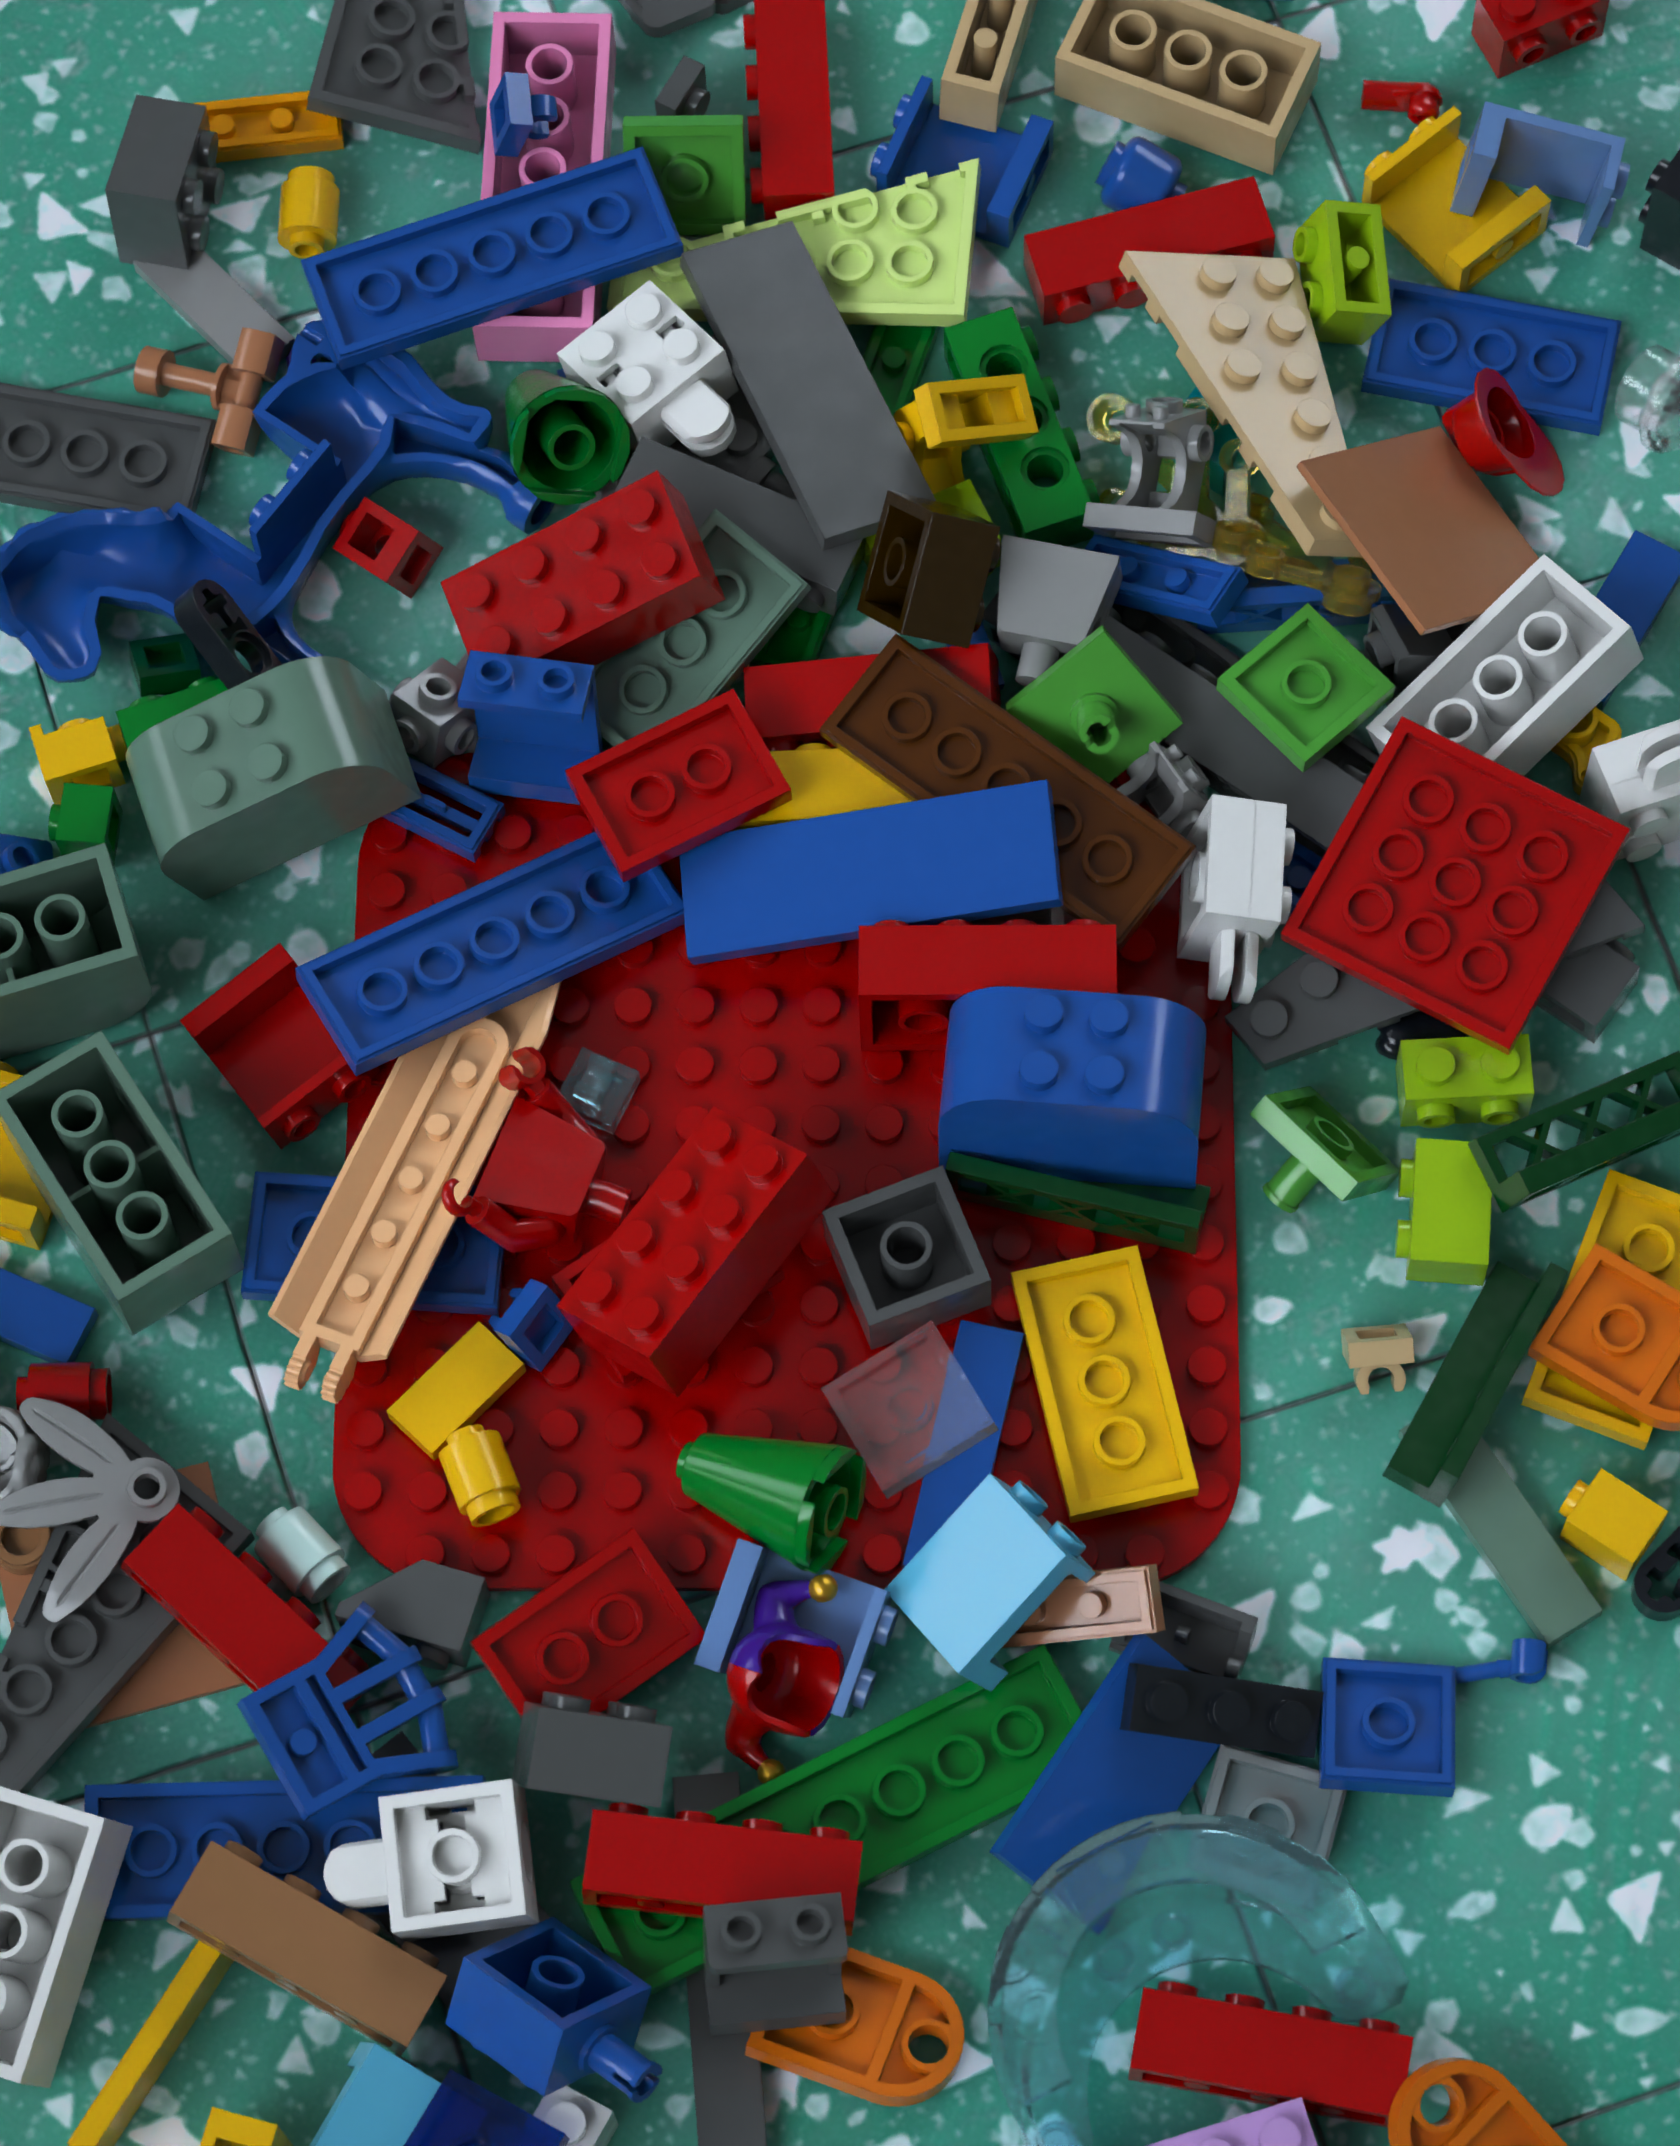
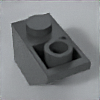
(1398, 648)
(427, 1608)

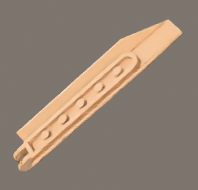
(386, 1206)

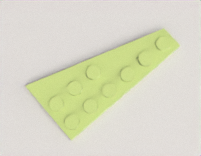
(881, 254)

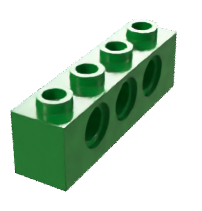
(1045, 514)

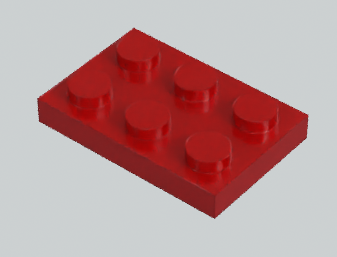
(678, 785)
(592, 1630)

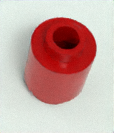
(70, 1384)

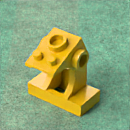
(960, 414)

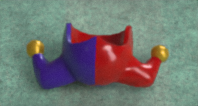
(781, 1674)

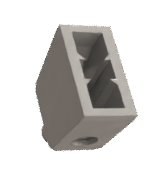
(1051, 600)

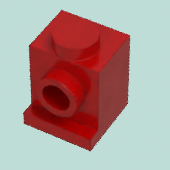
(387, 547)

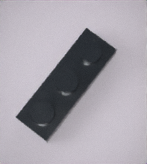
(1221, 1710)

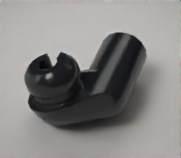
(1413, 1026)

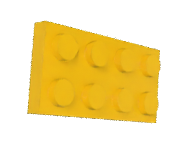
(1643, 1228)
(1104, 1384)

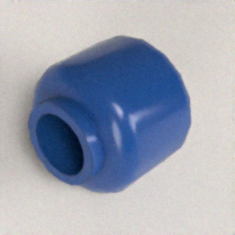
(1139, 175)

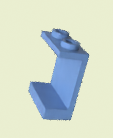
(1543, 153)
(853, 1619)

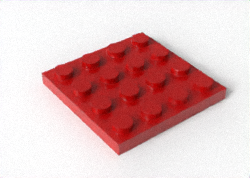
(1455, 885)

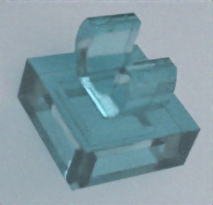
(600, 1089)

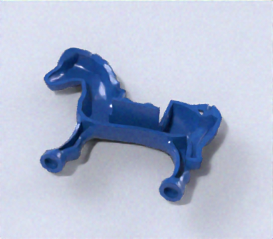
(345, 442)

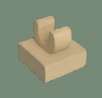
(1378, 1348)

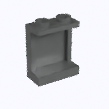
(774, 1963)

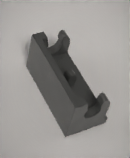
(1201, 1633)

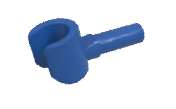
(1526, 1665)

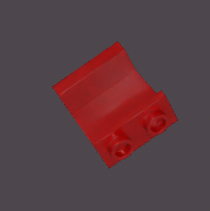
(275, 1048)

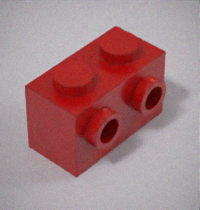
(1529, 31)

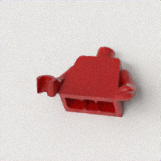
(541, 1169)

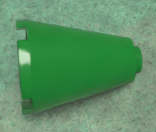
(563, 437)
(778, 1492)

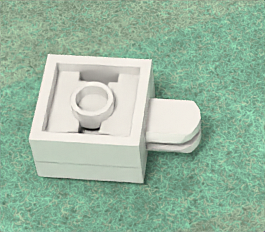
(658, 372)
(1638, 787)
(1235, 891)
(443, 1867)

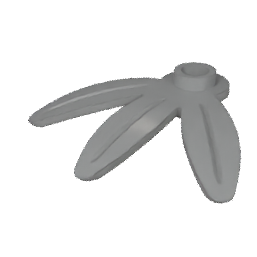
(75, 1499)

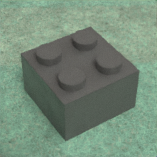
(164, 183)
(907, 1257)
(591, 1752)

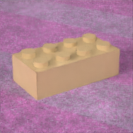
(1191, 74)

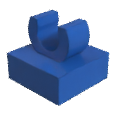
(519, 115)
(532, 1324)

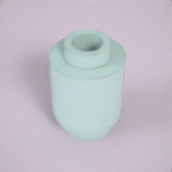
(301, 1553)

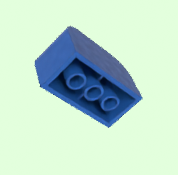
(1075, 1085)

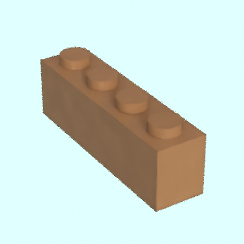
(307, 1946)

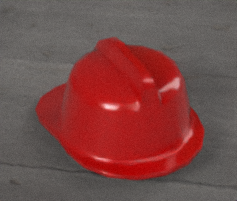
(1502, 437)

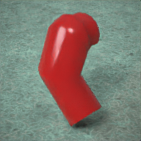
(1415, 98)

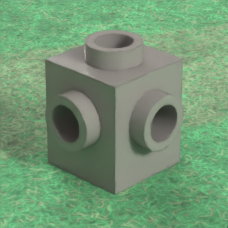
(430, 715)

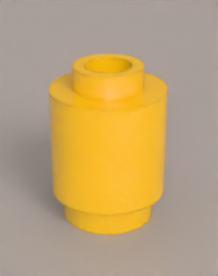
(308, 212)
(480, 1475)

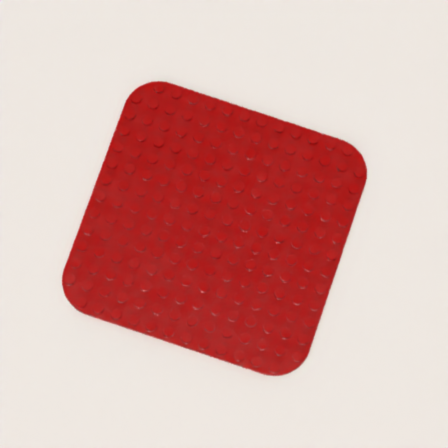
(783, 1052)

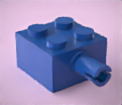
(554, 2011)

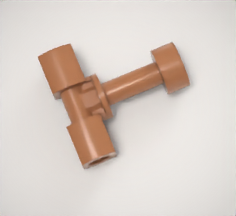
(232, 388)

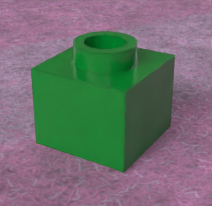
(86, 818)

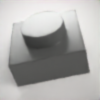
(684, 91)

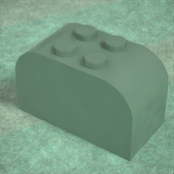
(269, 772)
(66, 952)
(117, 1183)

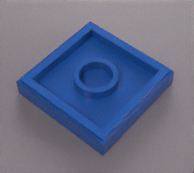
(1387, 1727)

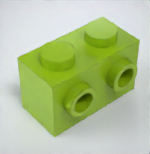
(1344, 271)
(1462, 1082)
(1447, 1214)

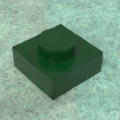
(164, 664)

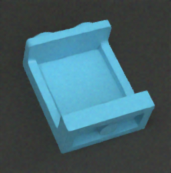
(986, 1576)
(377, 2102)

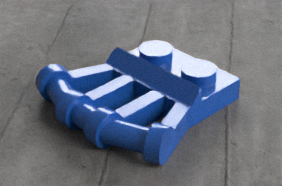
(312, 1736)

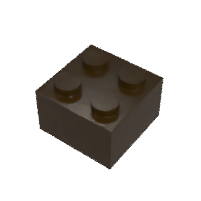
(929, 569)

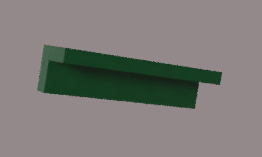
(1589, 1154)
(1135, 1212)
(1472, 1381)

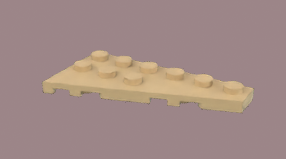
(1258, 367)

